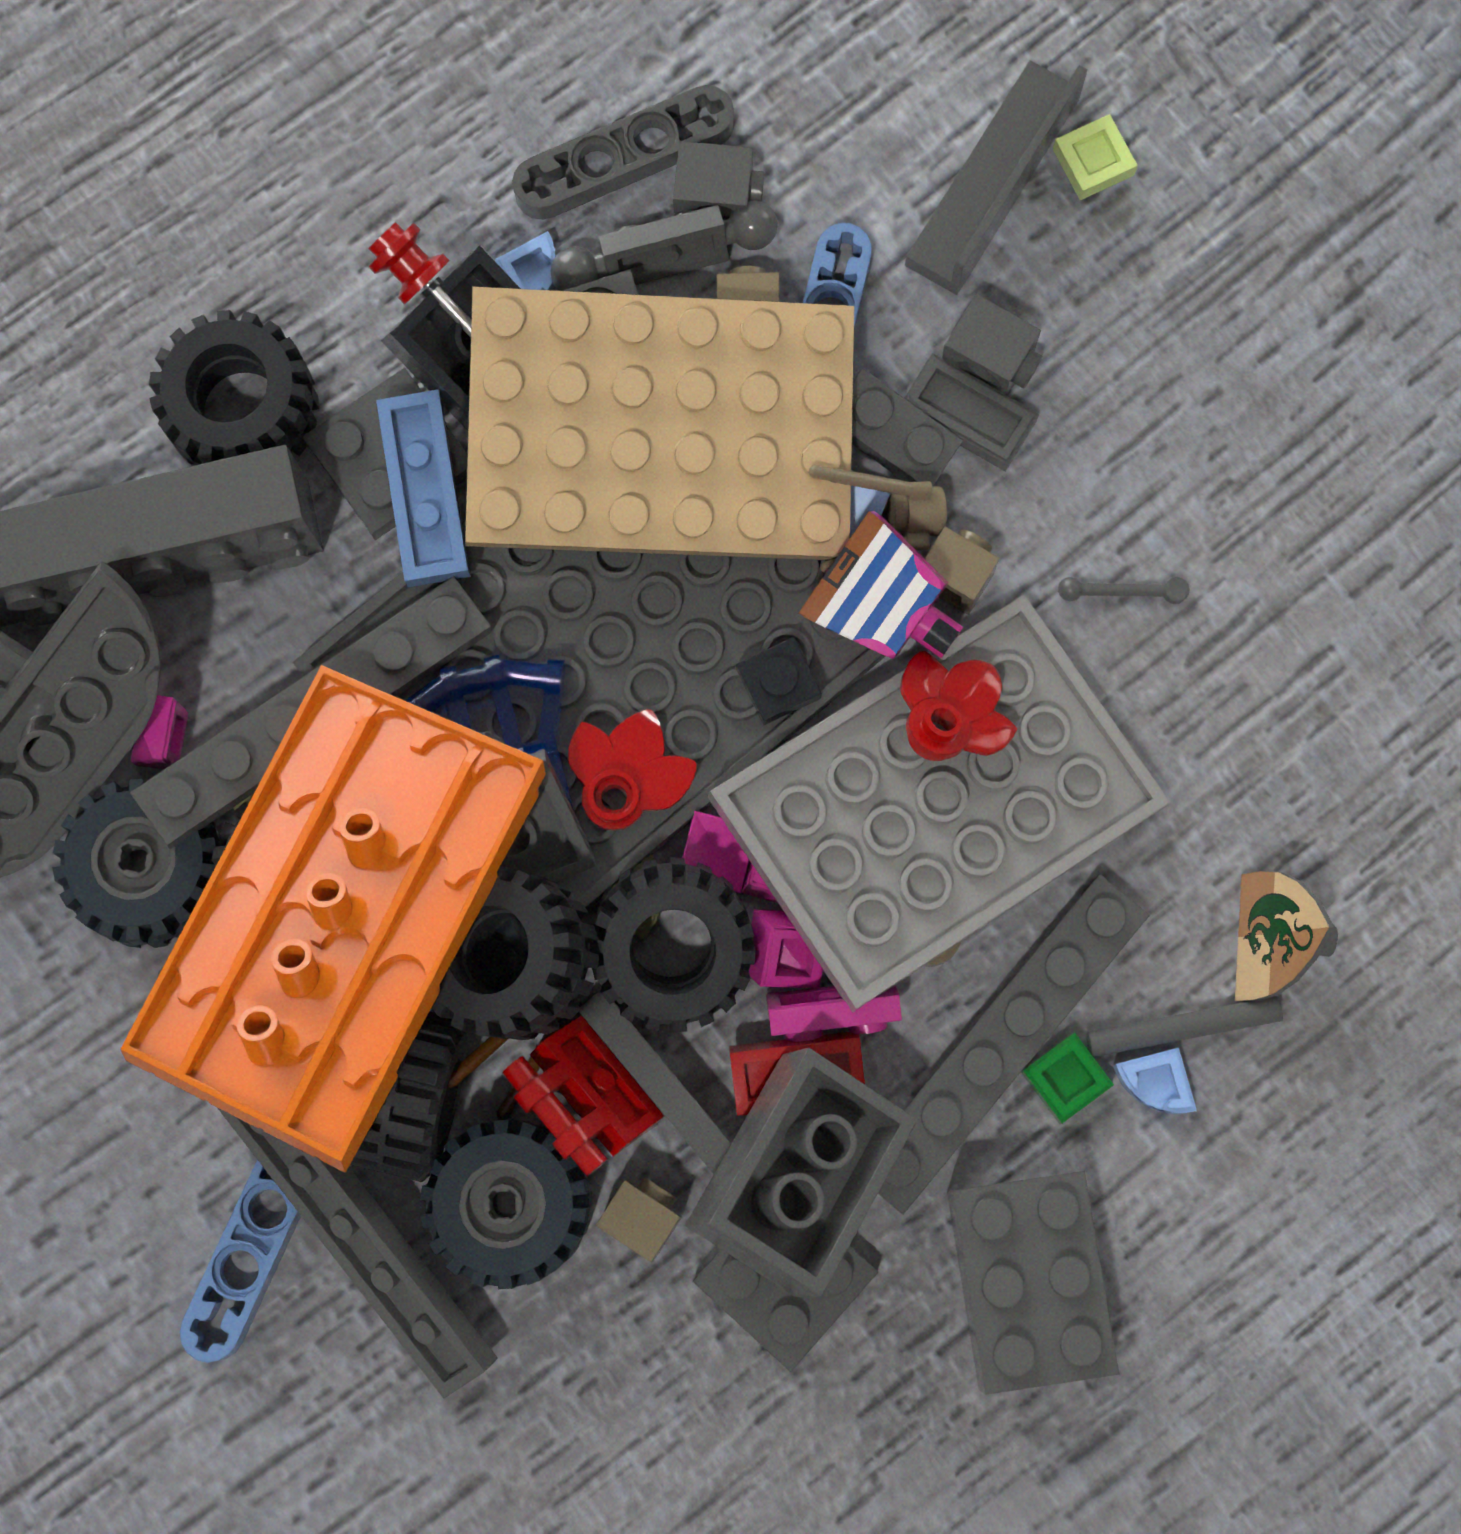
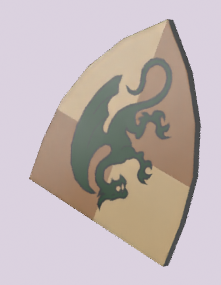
(1278, 934)

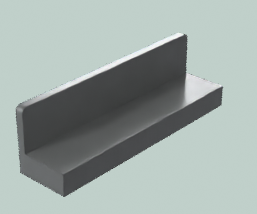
(994, 176)

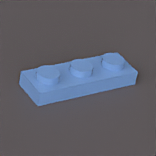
(423, 488)

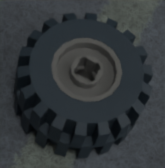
(125, 875)
(505, 1204)

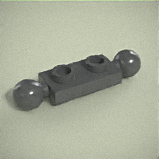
(667, 245)

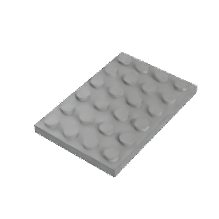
(910, 855)

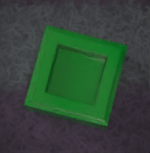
(1067, 1078)

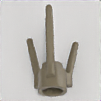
(913, 509)

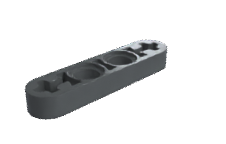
(619, 143)
(656, 1080)

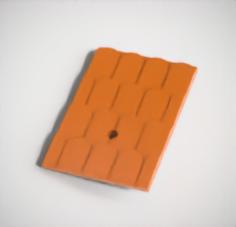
(334, 916)

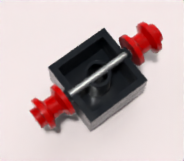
(437, 332)

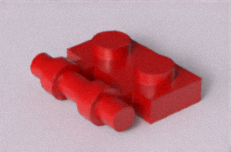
(593, 1084)

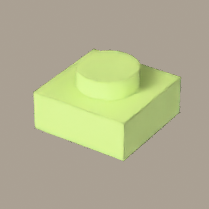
(1095, 157)

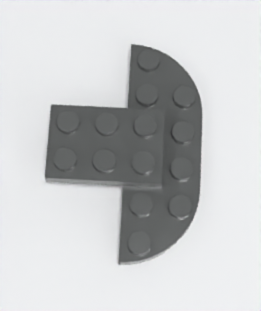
(71, 712)

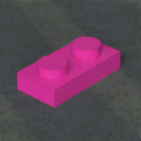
(807, 1012)

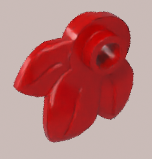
(958, 701)
(631, 762)

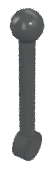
(1173, 591)

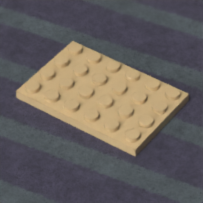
(658, 424)

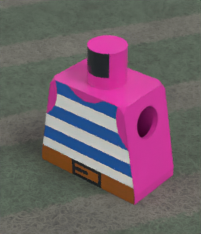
(882, 594)

